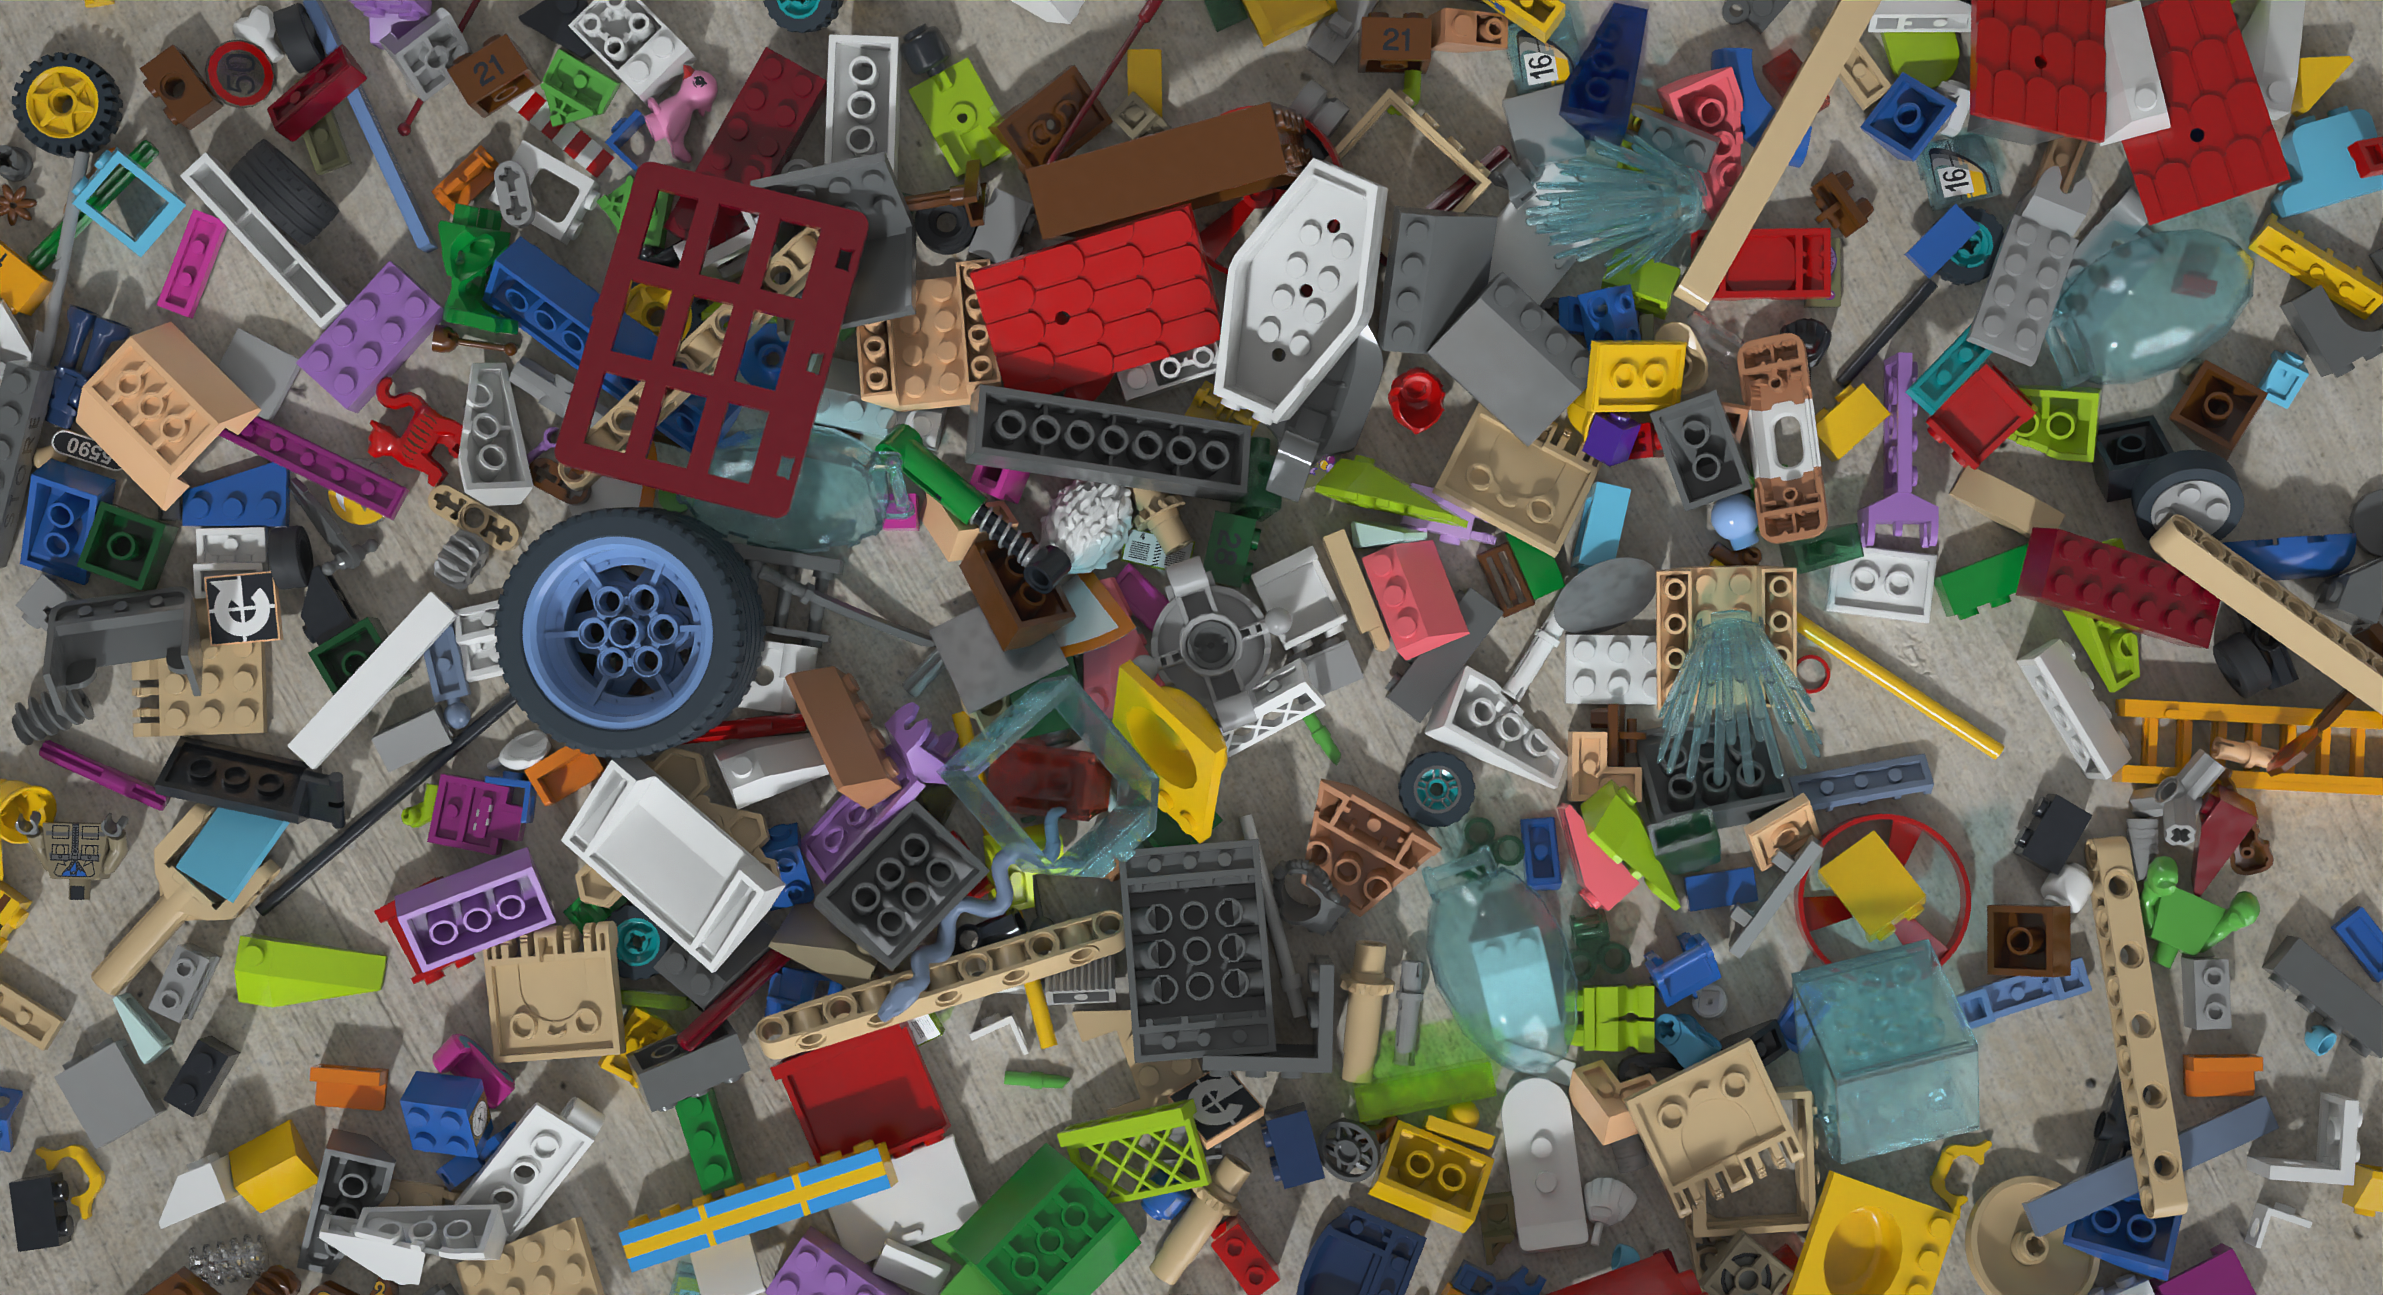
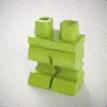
(1601, 1023)

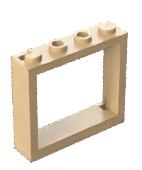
(1427, 127)
(1806, 1177)

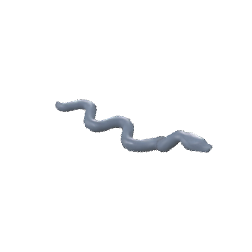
(907, 992)

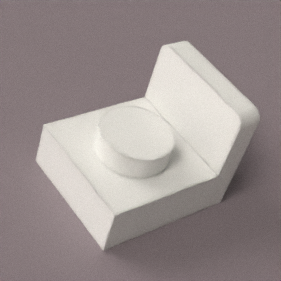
(1960, 95)

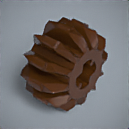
(276, 1281)

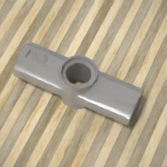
(550, 389)

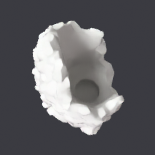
(1088, 523)

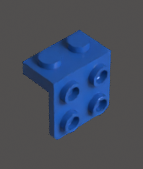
(786, 850)

